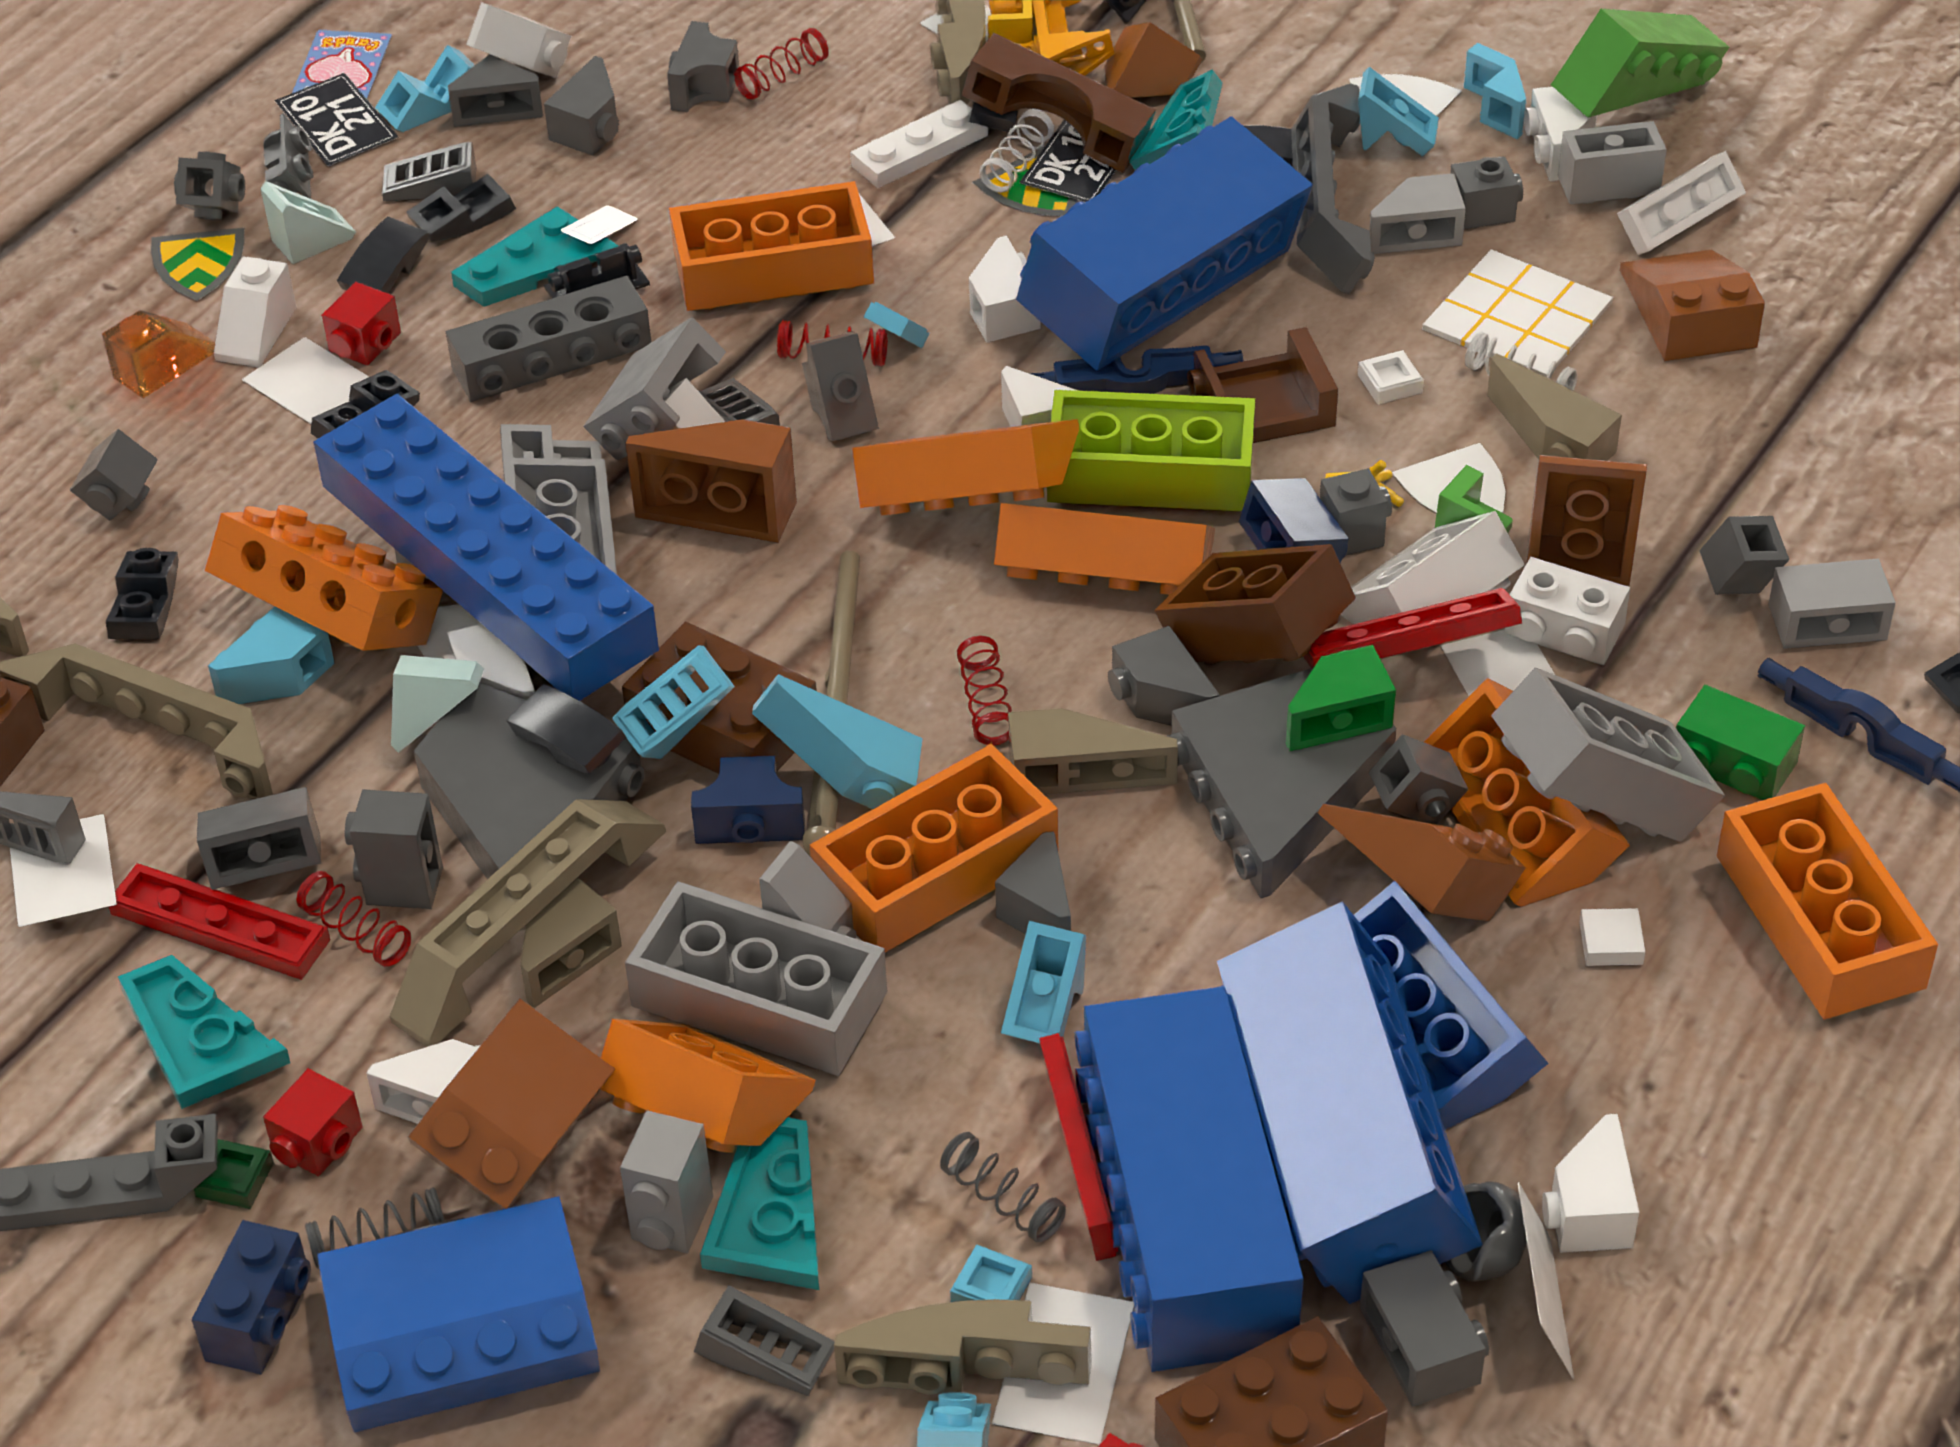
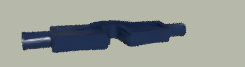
(1159, 370)
(1844, 708)

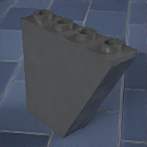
(505, 788)
(1260, 791)

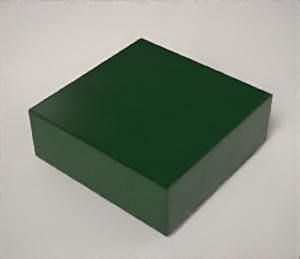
(238, 1175)

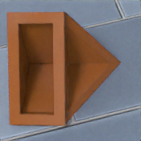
(1149, 62)

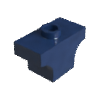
(748, 805)

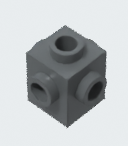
(196, 178)

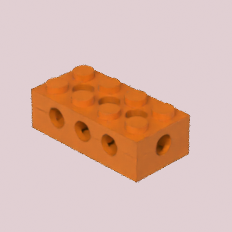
(324, 577)

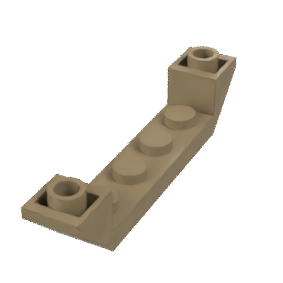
(153, 698)
(432, 990)

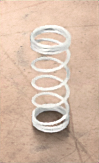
(1004, 164)
(1568, 374)

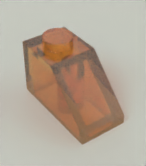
(153, 350)

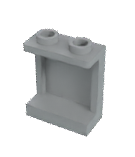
(635, 398)

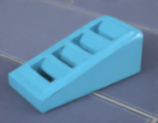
(645, 704)

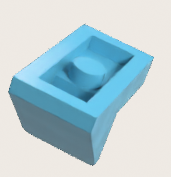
(1389, 109)
(1045, 982)

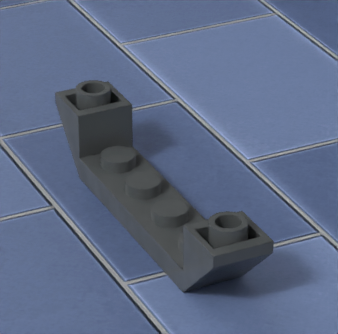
(1330, 243)
(115, 1183)

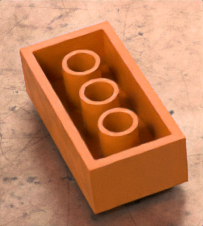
(771, 246)
(934, 846)
(1826, 900)

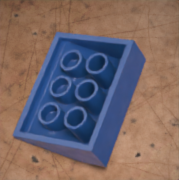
(1461, 1031)
(457, 1314)

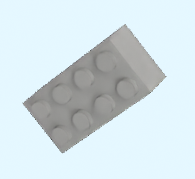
(1606, 756)
(757, 977)

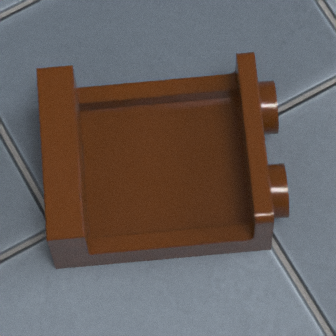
(1289, 389)

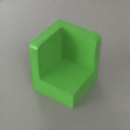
(1462, 500)

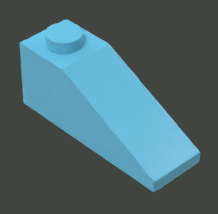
(845, 746)

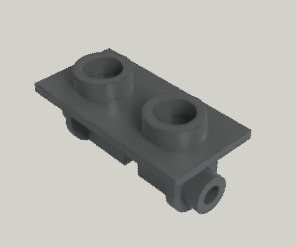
(288, 158)

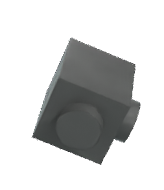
(1488, 191)
(114, 475)
(1358, 508)
(1743, 554)
(1418, 780)

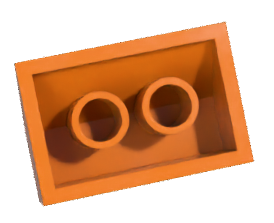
(701, 1081)

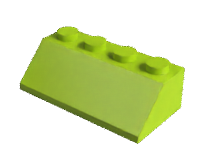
(1156, 450)

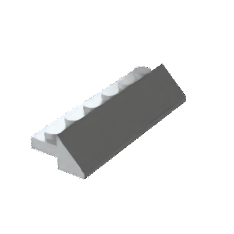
(563, 482)

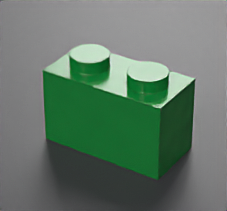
(1741, 742)

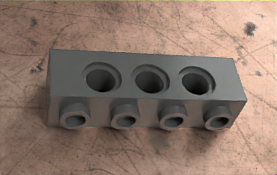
(548, 338)

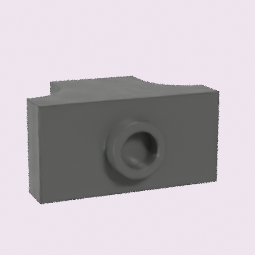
(702, 68)
(840, 386)

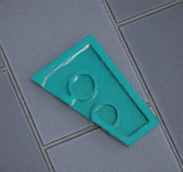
(1182, 119)
(524, 259)
(195, 1034)
(767, 1212)

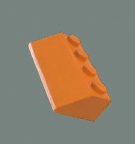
(964, 465)
(1100, 546)
(1548, 836)

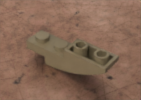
(959, 40)
(941, 1342)

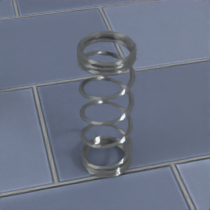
(433, 1214)
(1039, 1217)

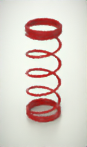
(754, 76)
(785, 336)
(998, 716)
(383, 942)

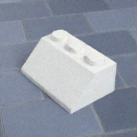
(1438, 568)

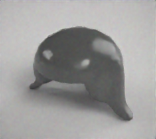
(1501, 1230)

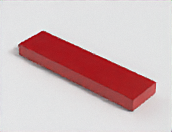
(1422, 626)
(220, 921)
(1079, 1146)

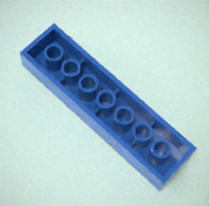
(487, 547)

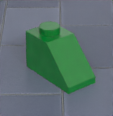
(1341, 699)

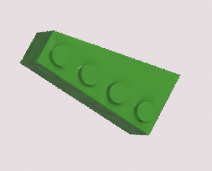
(1637, 58)

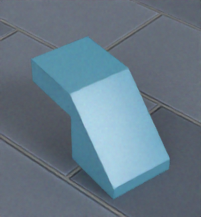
(1501, 89)
(414, 102)

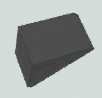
(494, 93)
(1034, 888)

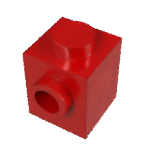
(361, 323)
(312, 1123)

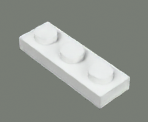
(917, 144)
(1681, 203)

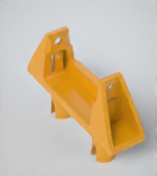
(1053, 36)

